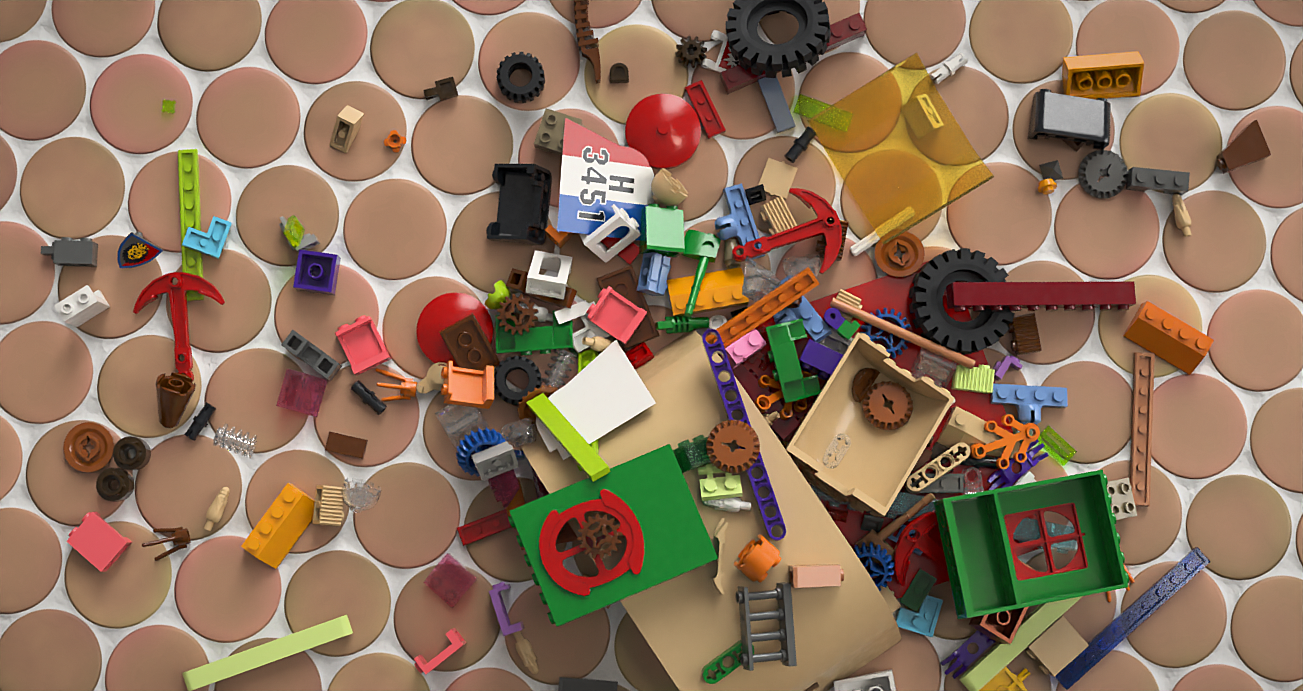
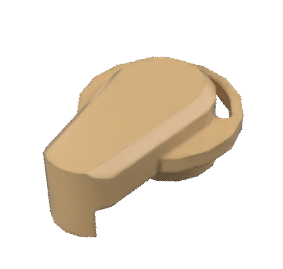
(433, 379)

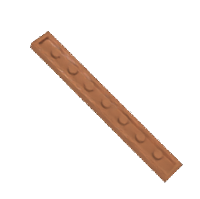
(1142, 427)

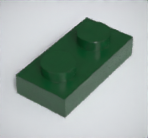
(918, 590)

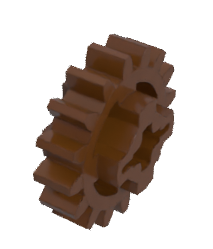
(525, 313)
(613, 540)

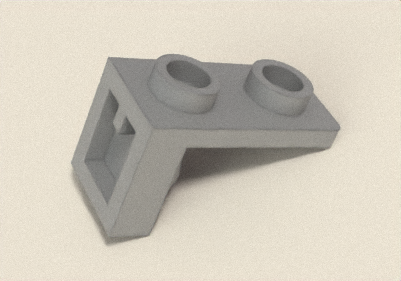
(307, 242)

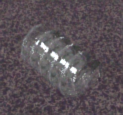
(558, 368)
(235, 441)

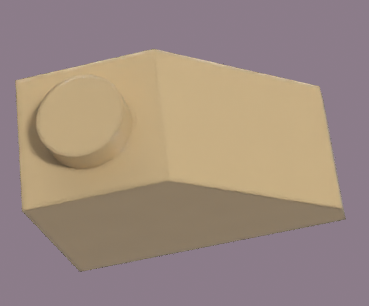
(346, 128)

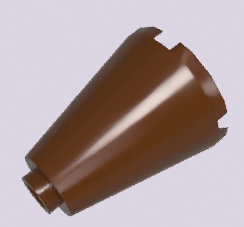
(173, 397)

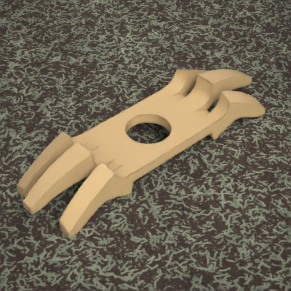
(716, 581)

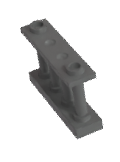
(785, 634)

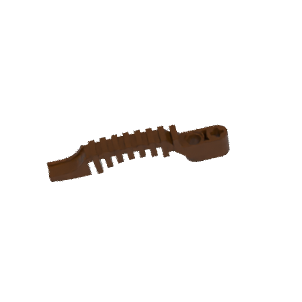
(586, 37)

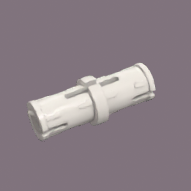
(949, 68)

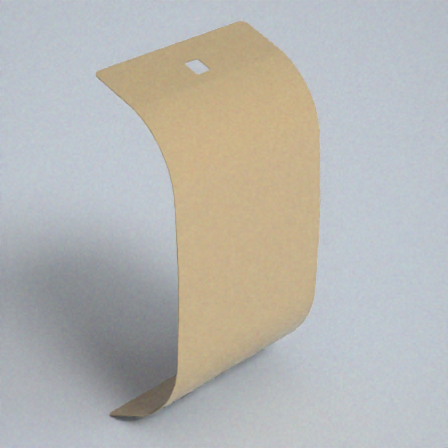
(683, 618)

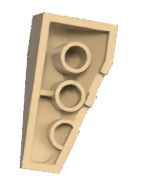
(969, 429)

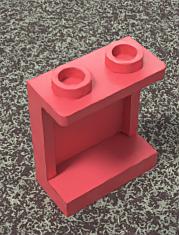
(616, 315)
(362, 345)
(98, 541)
(457, 642)

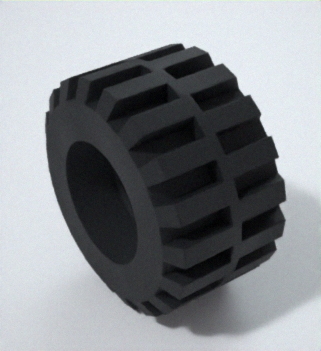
(516, 62)
(508, 366)

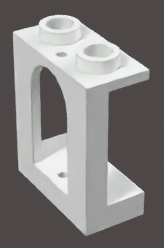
(619, 219)
(548, 285)

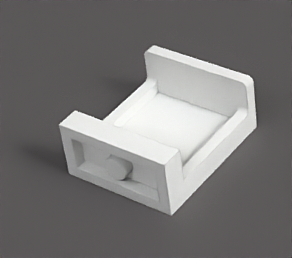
(81, 306)

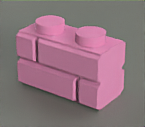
(744, 348)

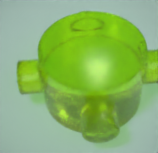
(168, 106)

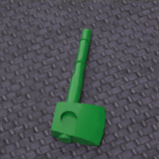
(702, 248)

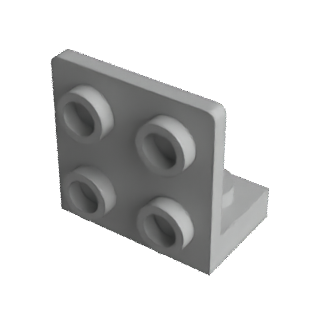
(495, 460)

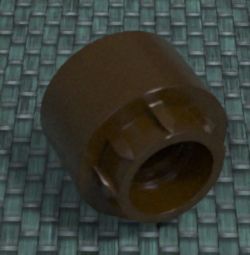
(121, 450)
(105, 480)

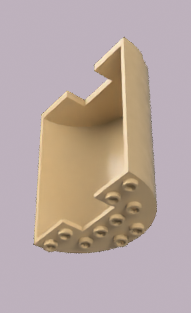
(877, 458)

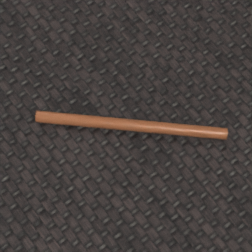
(902, 333)

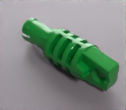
(682, 324)

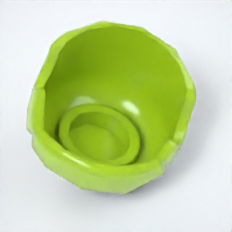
(501, 292)

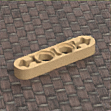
(937, 467)

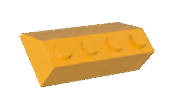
(1103, 75)
(717, 292)
(280, 526)

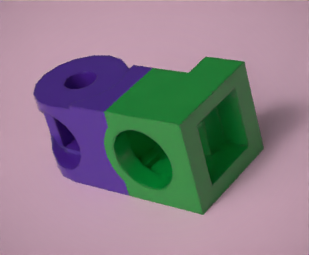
(839, 324)

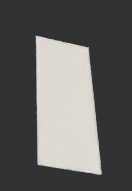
(568, 314)

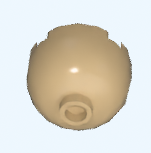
(667, 190)

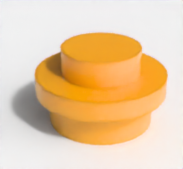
(1047, 186)

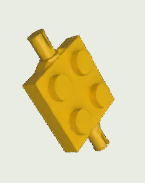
(1007, 681)

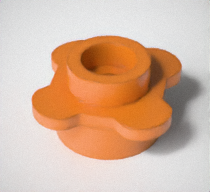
(395, 136)

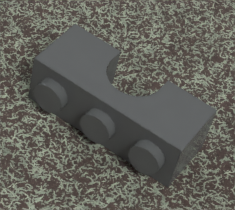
(1155, 179)
(311, 355)

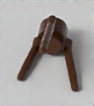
(180, 537)

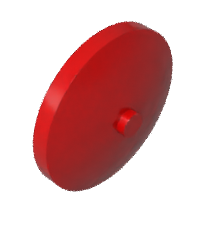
(663, 130)
(444, 312)

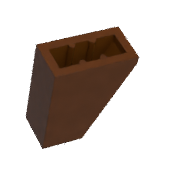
(1244, 149)

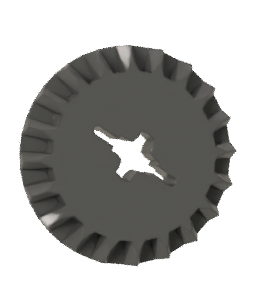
(1107, 186)

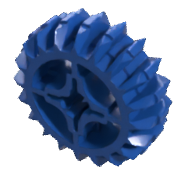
(888, 342)
(473, 444)
(875, 569)

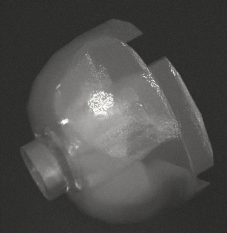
(796, 264)
(360, 494)

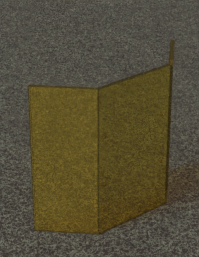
(899, 149)

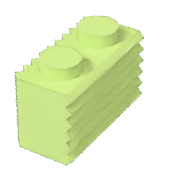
(977, 379)

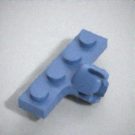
(740, 220)
(812, 322)
(1029, 399)

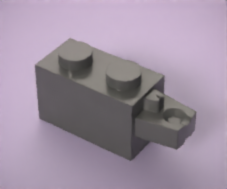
(72, 253)

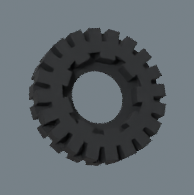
(760, 55)
(929, 308)

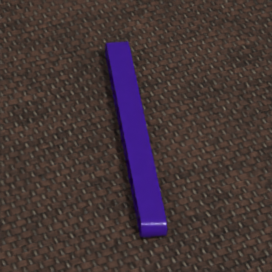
(731, 406)

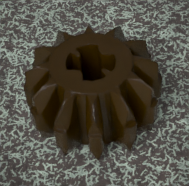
(698, 50)

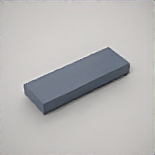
(776, 104)

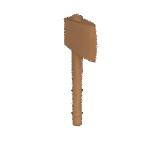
(879, 538)

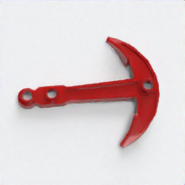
(807, 230)
(179, 310)
(920, 540)

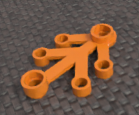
(767, 401)
(1008, 440)

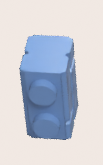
(654, 274)

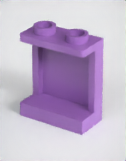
(496, 597)

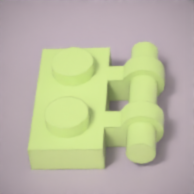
(718, 487)

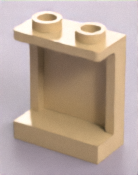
(1056, 647)

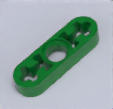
(712, 665)

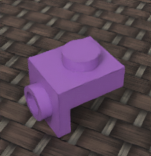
(1001, 367)

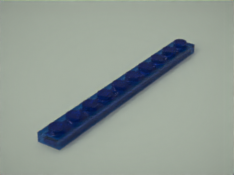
(1133, 616)

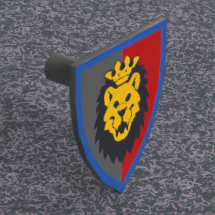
(136, 251)

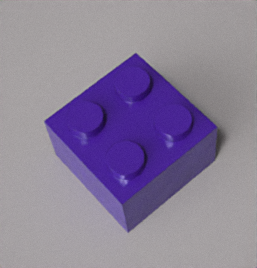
(316, 272)
(819, 359)

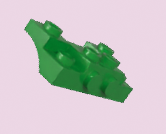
(539, 338)
(786, 361)

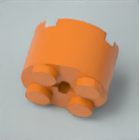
(757, 559)

